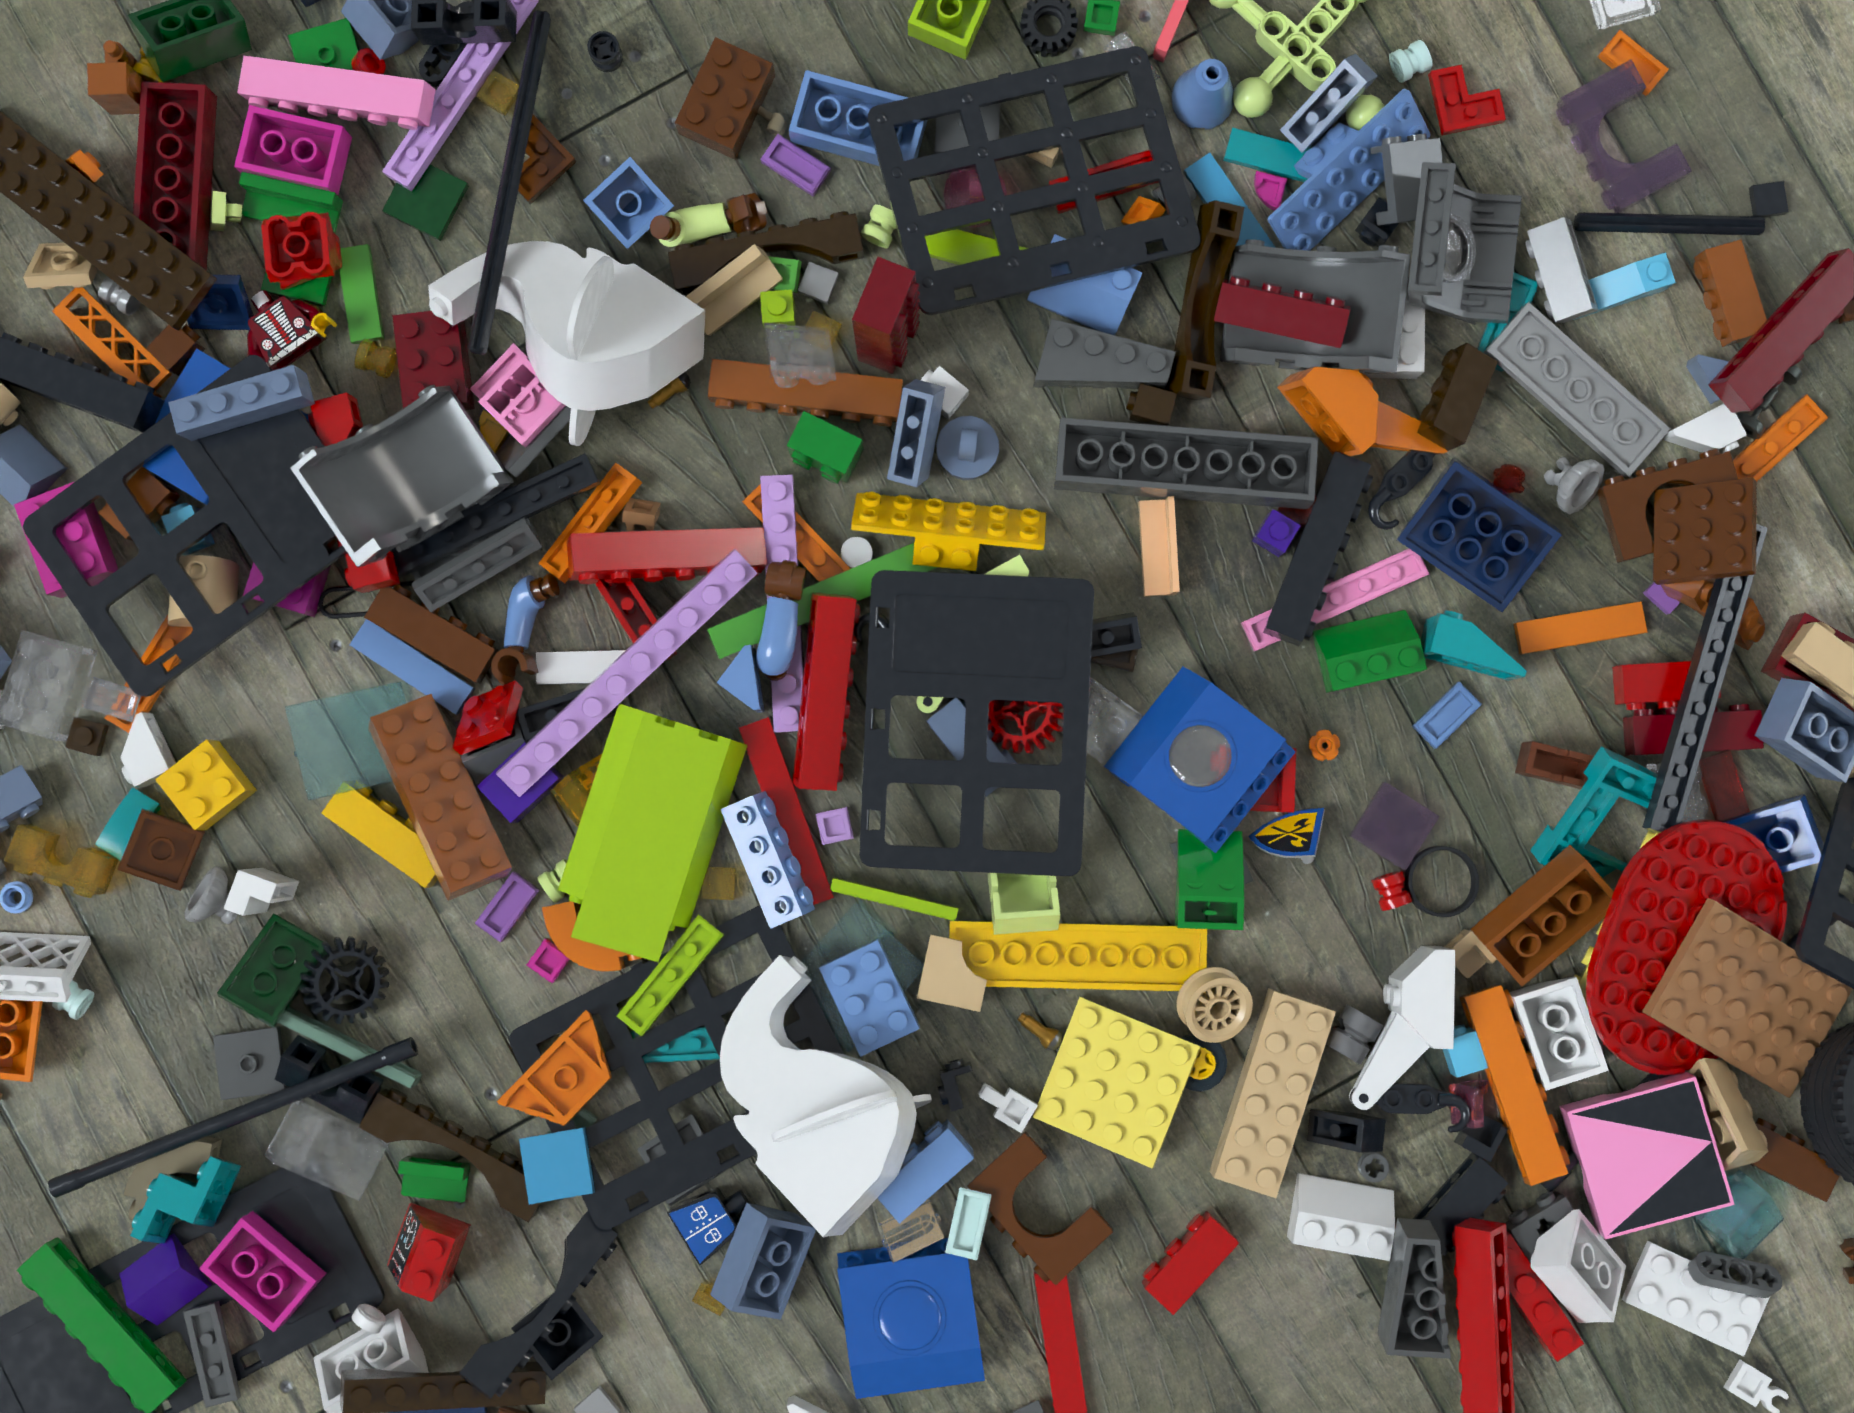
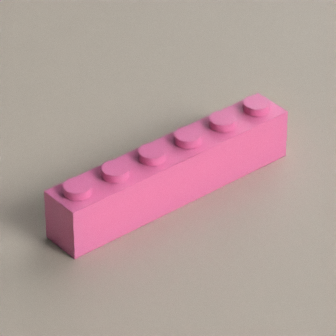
(336, 92)

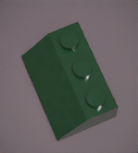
(189, 35)

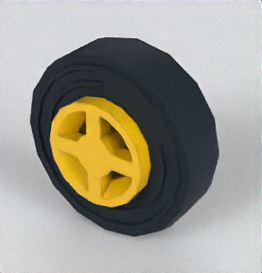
(1209, 1066)

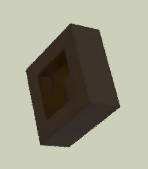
(87, 736)

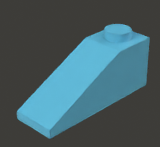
(1632, 282)

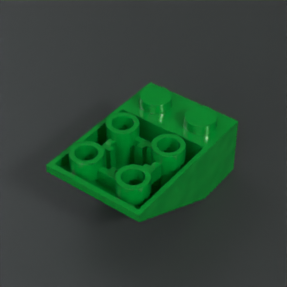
(1209, 883)

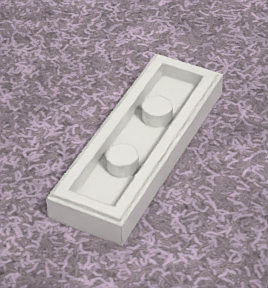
(573, 666)

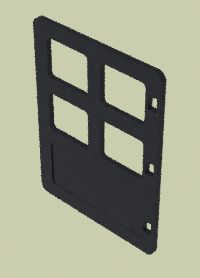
(247, 488)
(979, 644)

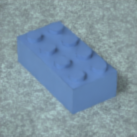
(834, 117)

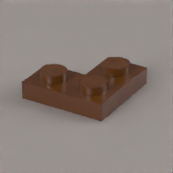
(545, 164)

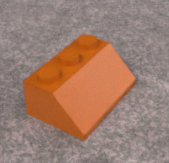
(18, 1038)

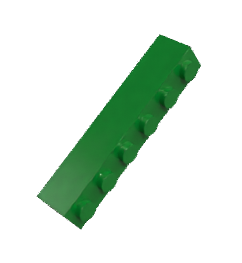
(101, 1326)

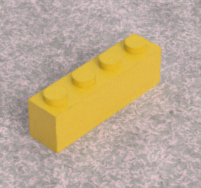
(383, 831)

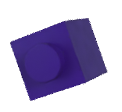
(1276, 533)

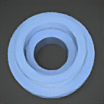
(7, 897)

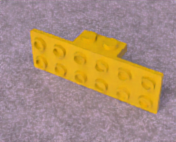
(948, 531)

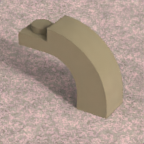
(183, 1159)

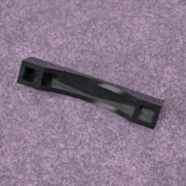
(494, 1361)

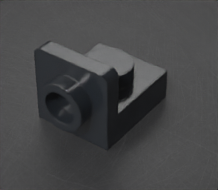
(1368, 229)

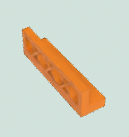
(99, 345)

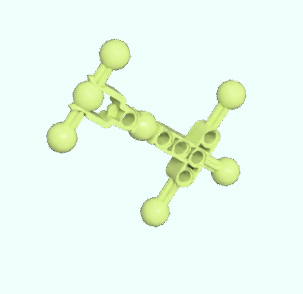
(1254, 94)

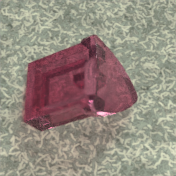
(1473, 1094)

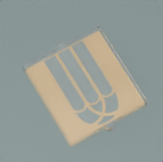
(913, 1233)

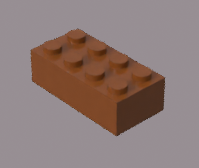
(1545, 915)

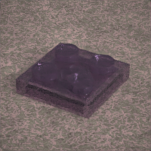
(1394, 826)

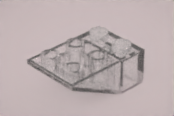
(326, 1149)

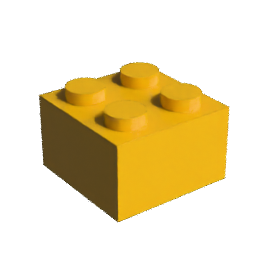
(206, 784)

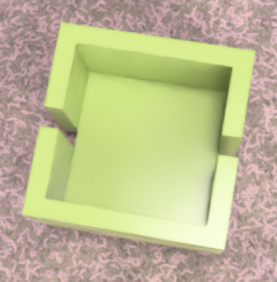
(1023, 903)

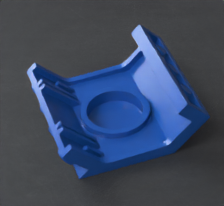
(909, 1320)

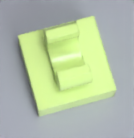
(221, 211)

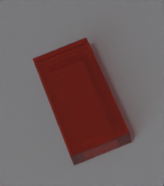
(1723, 786)

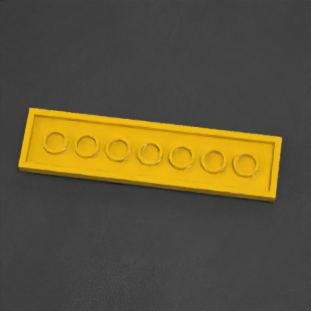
(1084, 956)

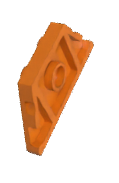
(562, 1076)

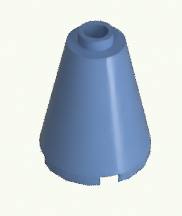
(1203, 95)

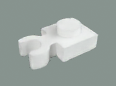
(1752, 1386)

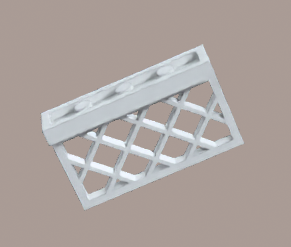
(43, 980)

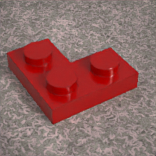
(1456, 108)

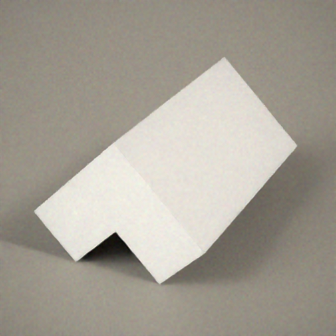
(256, 889)

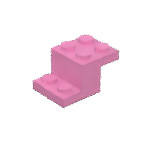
(516, 396)

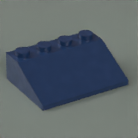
(1478, 534)

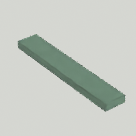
(346, 1045)

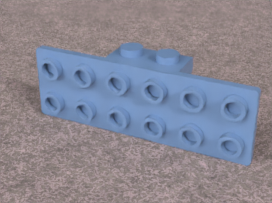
(1342, 173)

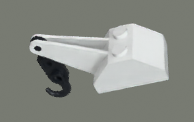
(1420, 1018)

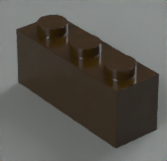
(1456, 396)

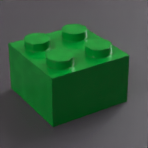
(824, 448)

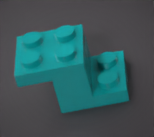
(186, 1200)

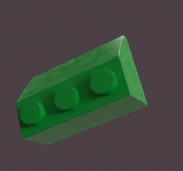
(1368, 651)

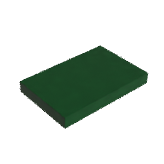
(270, 970)

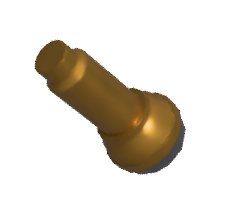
(1049, 1037)

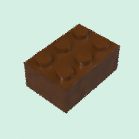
(725, 98)

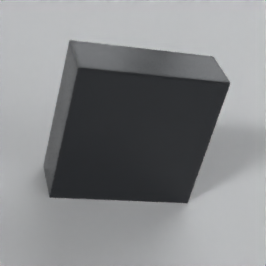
(1768, 199)

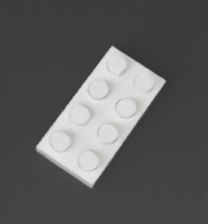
(1668, 1292)

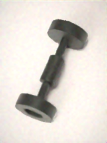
(1751, 425)

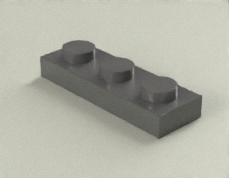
(212, 1354)

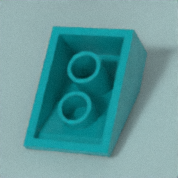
(1465, 646)

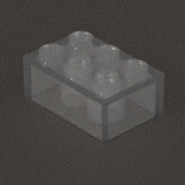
(45, 685)

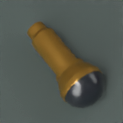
(677, 386)

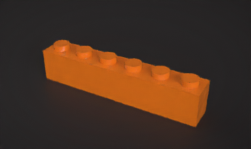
(1514, 1085)

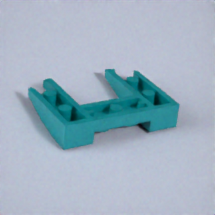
(1608, 778)

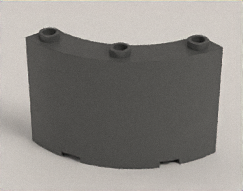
(1368, 281)
(402, 476)

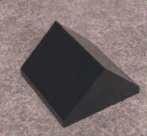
(569, 1339)

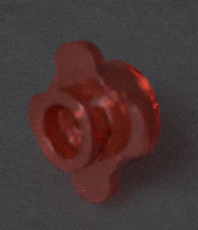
(1509, 478)

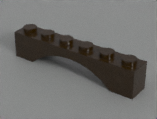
(830, 239)
(1194, 356)
(396, 1119)
(413, 1391)

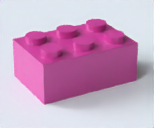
(293, 149)
(82, 538)
(262, 1271)

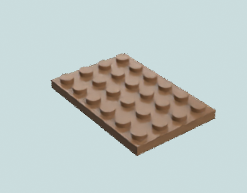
(1747, 998)

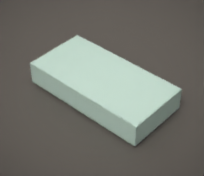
(968, 1223)

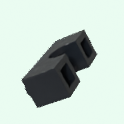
(442, 23)
(306, 1060)

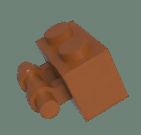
(115, 82)

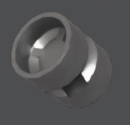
(1353, 1034)

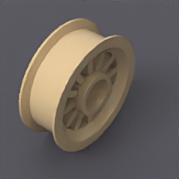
(1202, 992)

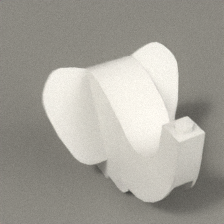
(590, 324)
(820, 1120)

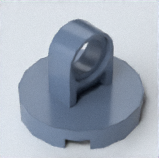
(967, 447)

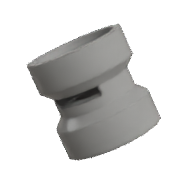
(112, 293)

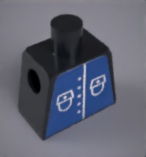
(707, 1221)

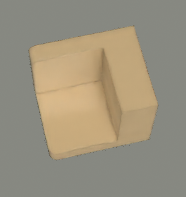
(1469, 953)

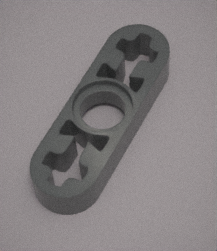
(1747, 1269)

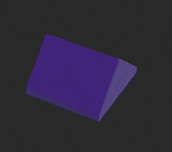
(507, 802)
(162, 1281)

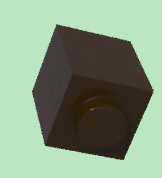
(1151, 405)

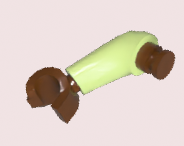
(709, 220)

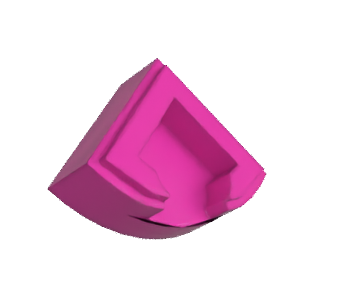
(1269, 189)

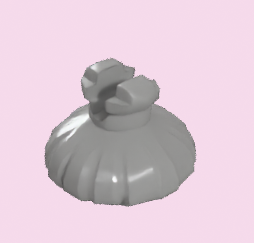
(1575, 483)
(210, 898)

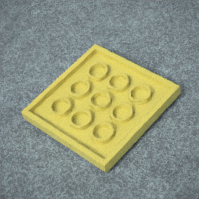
(1116, 1082)

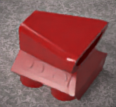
(300, 248)

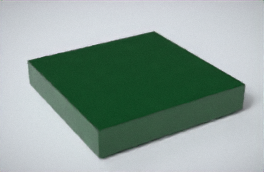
(429, 204)

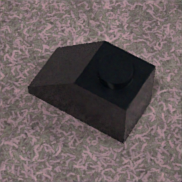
(1346, 1130)

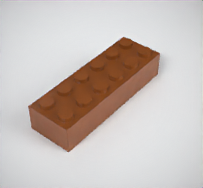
(439, 797)

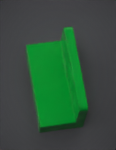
(434, 1178)

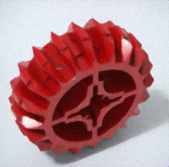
(998, 713)

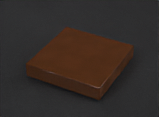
(161, 849)

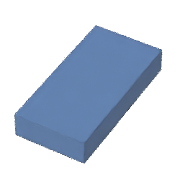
(1446, 715)

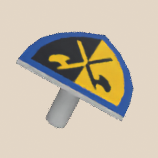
(1291, 835)

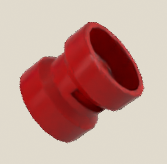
(1390, 887)

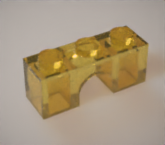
(35, 851)

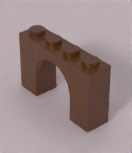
(1626, 500)
(1053, 1253)

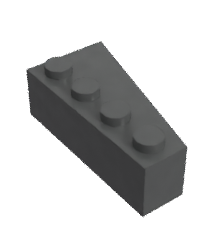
(1414, 1296)

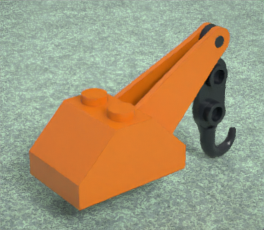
(1350, 419)

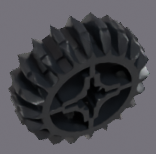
(335, 988)

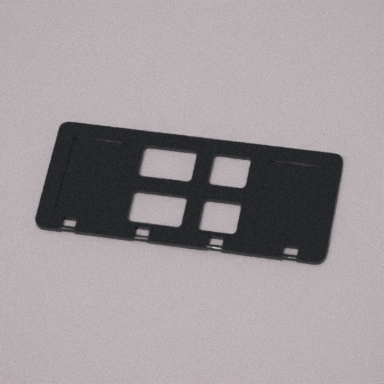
(53, 1374)

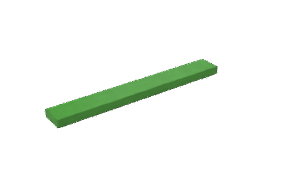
(856, 582)

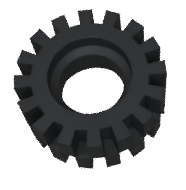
(1044, 43)

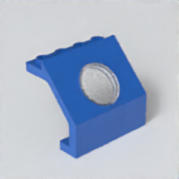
(1200, 758)

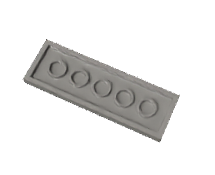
(1577, 390)

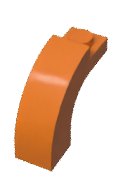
(560, 924)

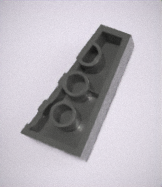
(1099, 360)

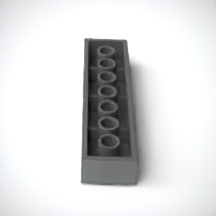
(1186, 463)

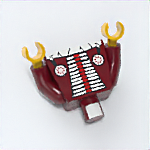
(285, 329)

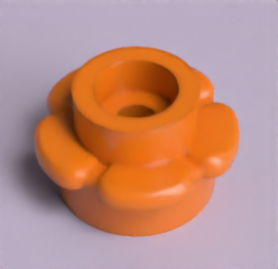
(1316, 742)

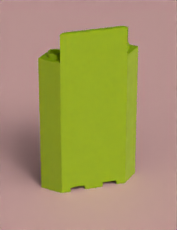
(648, 831)

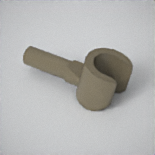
(776, 123)

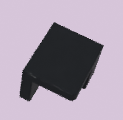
(1482, 1140)

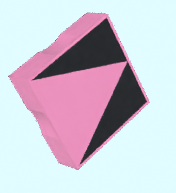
(1647, 1155)

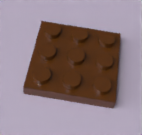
(1705, 531)

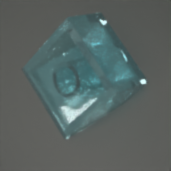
(1747, 1222)

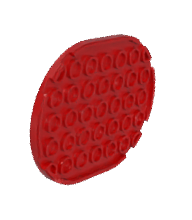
(1650, 919)

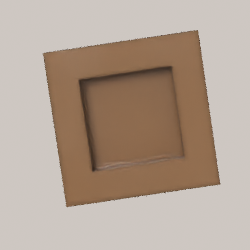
(641, 513)

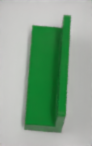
(274, 197)

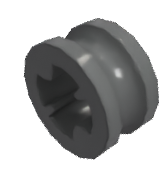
(1367, 1158)

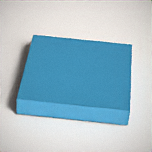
(557, 1165)

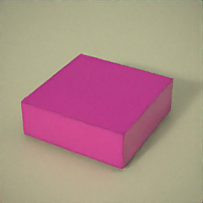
(548, 961)

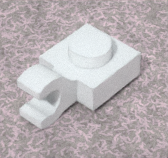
(1011, 1108)

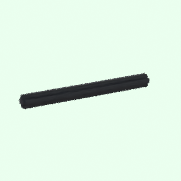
(1669, 223)

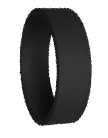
(1474, 881)

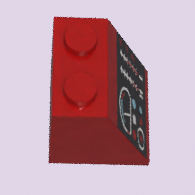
(426, 1252)

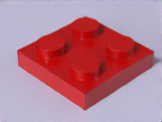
(488, 717)

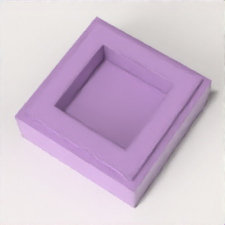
(834, 826)

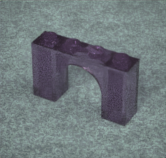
(1622, 182)

